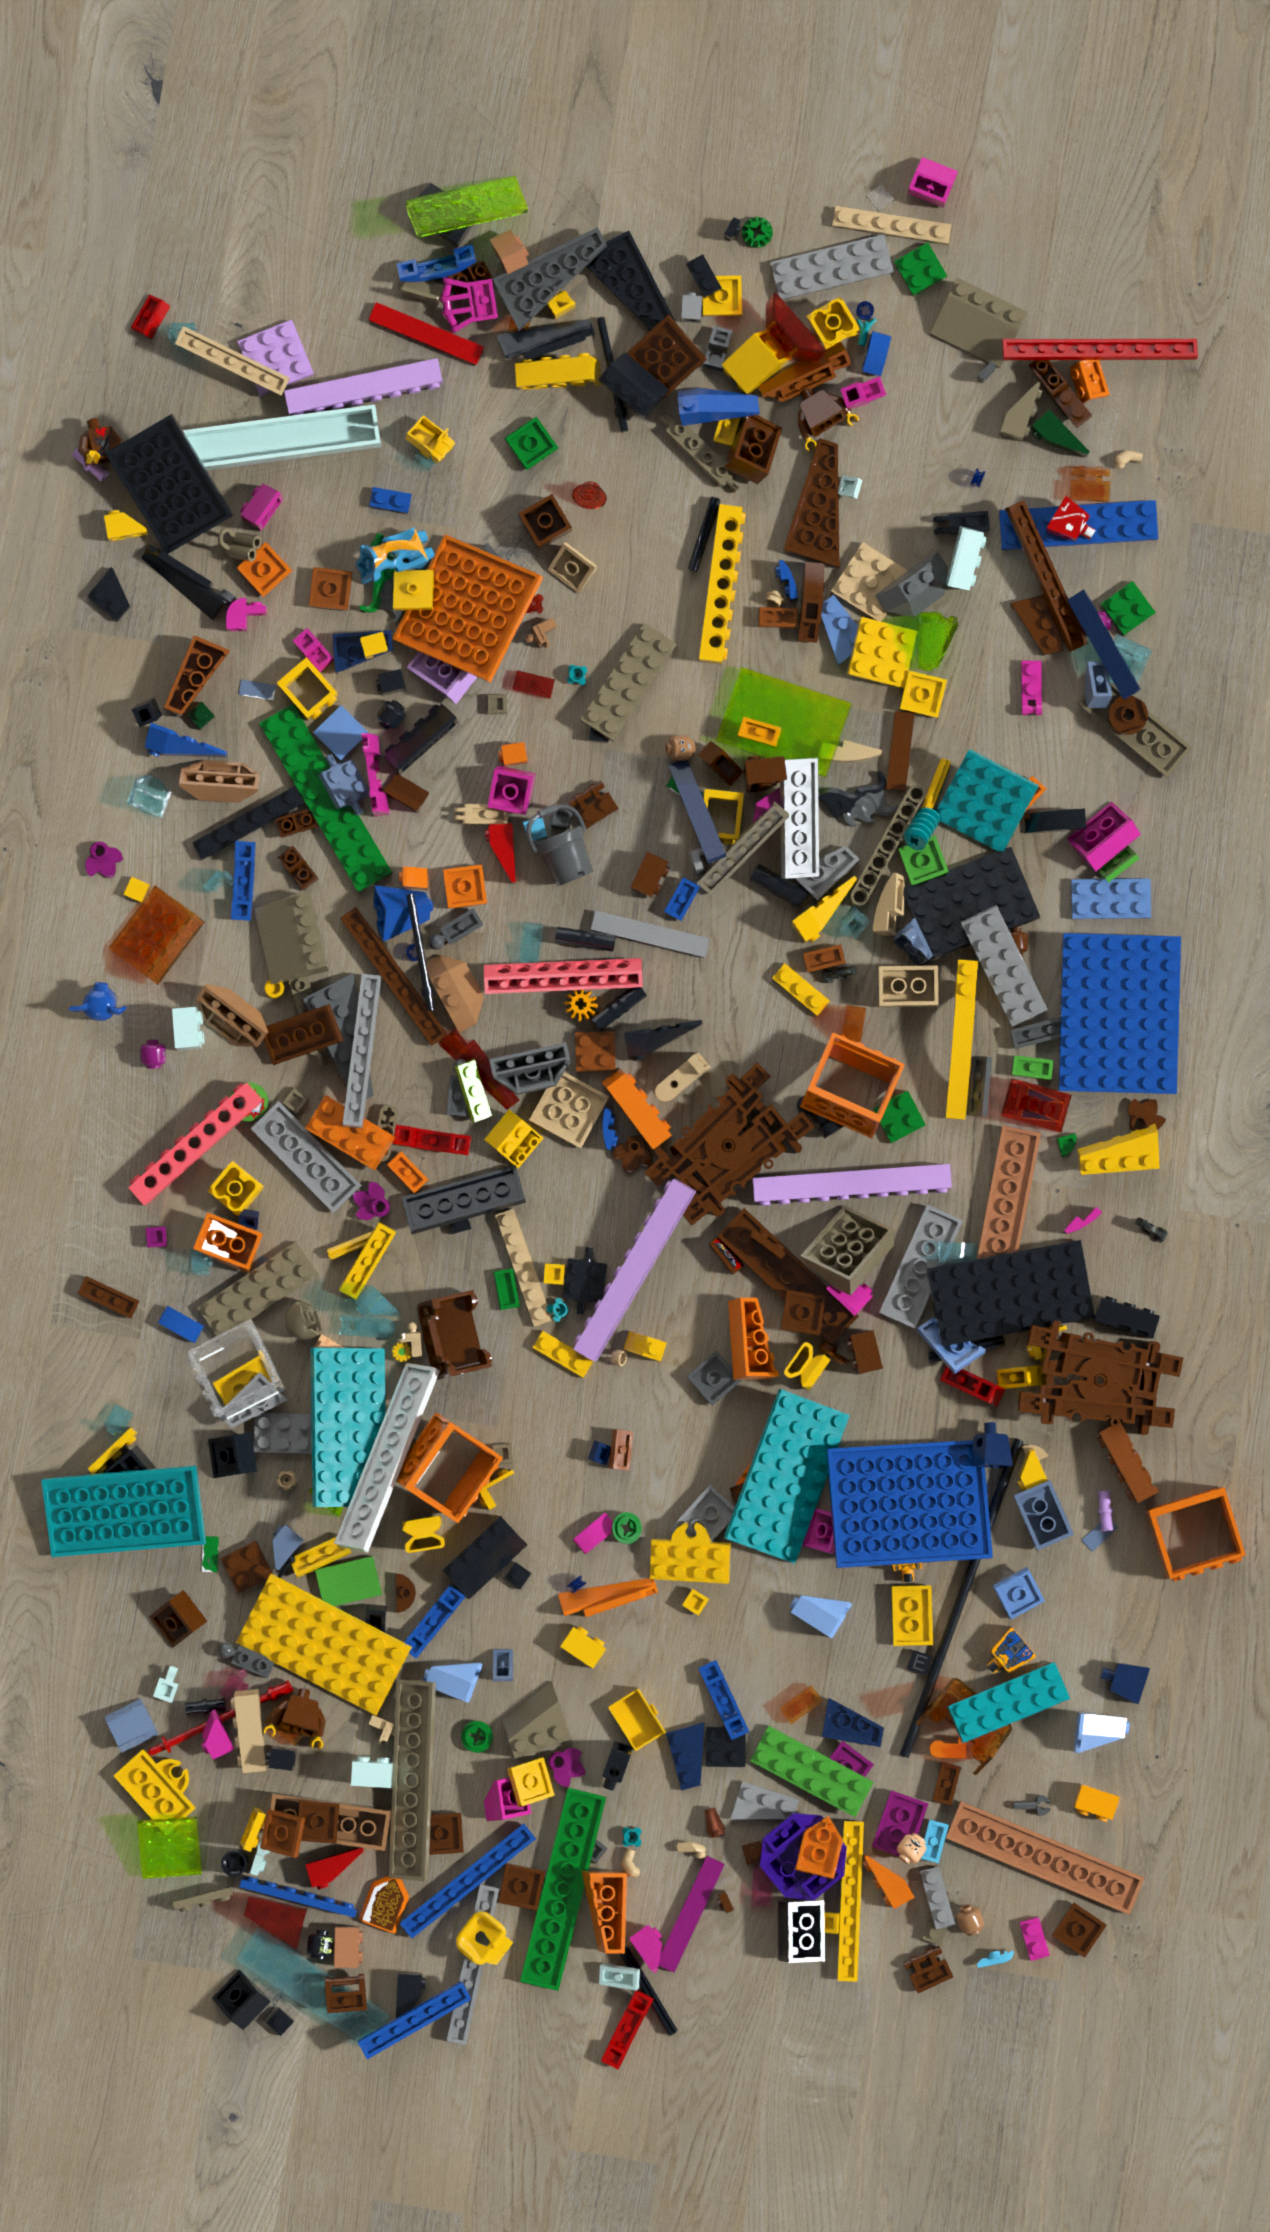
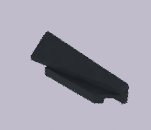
(544, 339)
(185, 580)

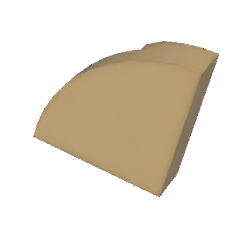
(1039, 1451)

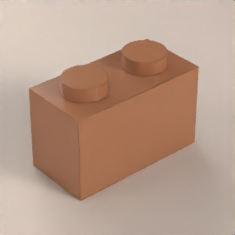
(510, 251)
(347, 1947)

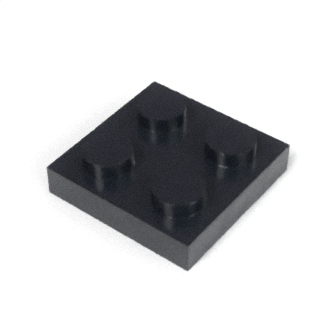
(722, 1750)

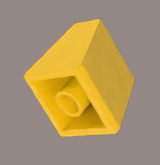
(755, 361)

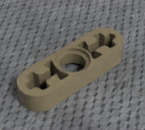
(392, 1119)

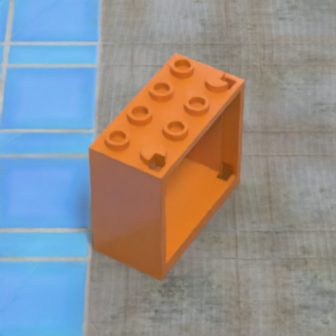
(842, 1110)
(471, 1483)
(1212, 1563)

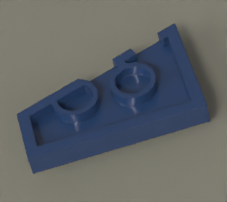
(349, 649)
(687, 1751)

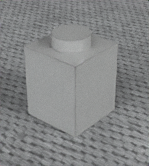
(691, 308)

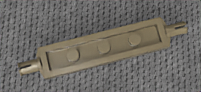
(699, 452)
(300, 989)

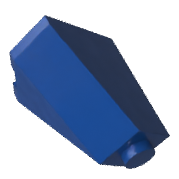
(394, 912)

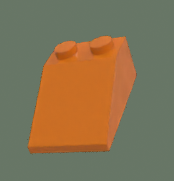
(228, 1242)

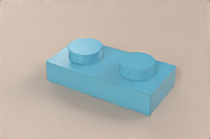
(934, 1840)

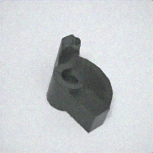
(841, 973)
(1148, 1228)

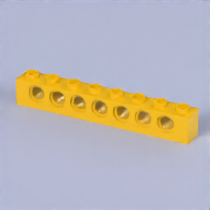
(725, 514)

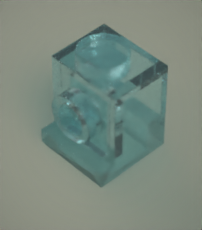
(173, 332)
(860, 924)
(200, 1263)

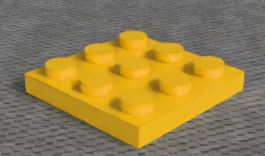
(882, 652)

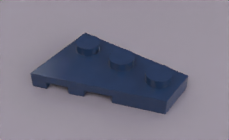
(850, 1726)

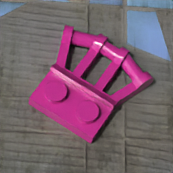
(481, 299)

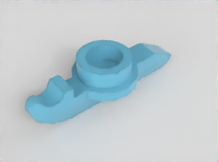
(995, 1958)

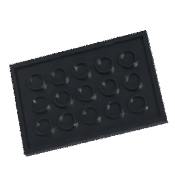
(169, 483)
(968, 890)

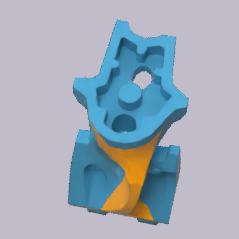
(402, 545)

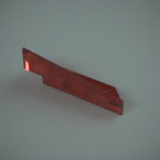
(459, 1049)

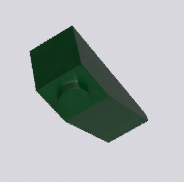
(1055, 433)

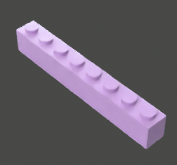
(364, 387)

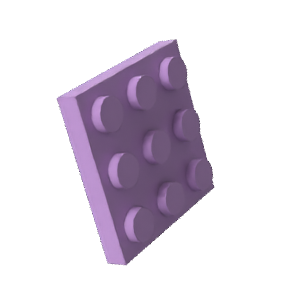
(279, 350)

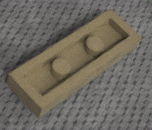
(203, 1899)

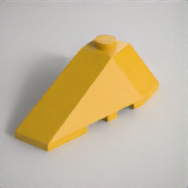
(814, 919)

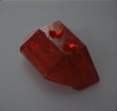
(791, 332)

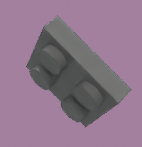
(713, 1378)

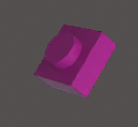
(156, 1237)

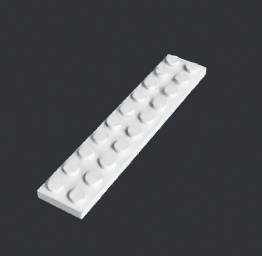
(386, 1457)

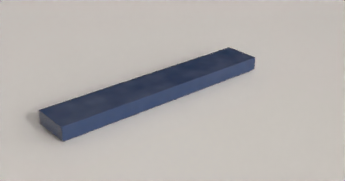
(1104, 644)
(697, 811)

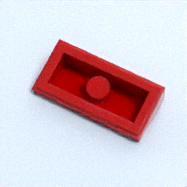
(150, 316)

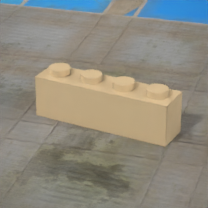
(250, 1731)

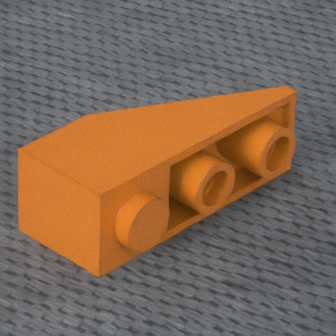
(893, 1885)

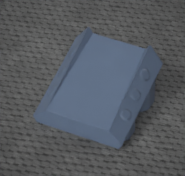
(913, 943)
(131, 1725)

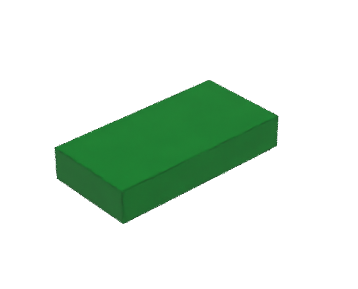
(506, 1289)

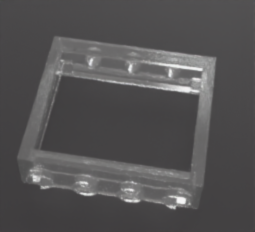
(221, 1342)

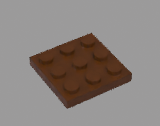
(668, 354)

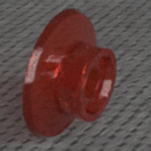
(589, 495)

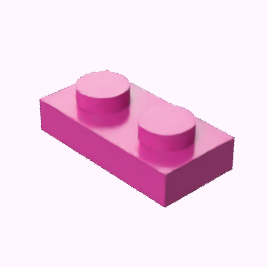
(1034, 1938)

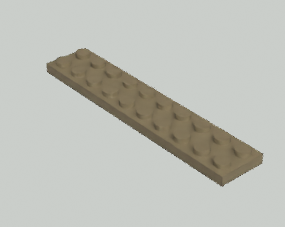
(412, 1779)

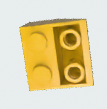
(513, 1138)

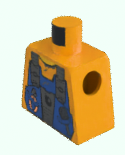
(1010, 1652)

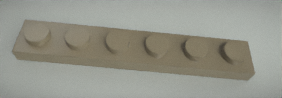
(743, 848)

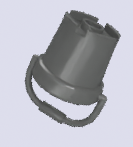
(564, 852)

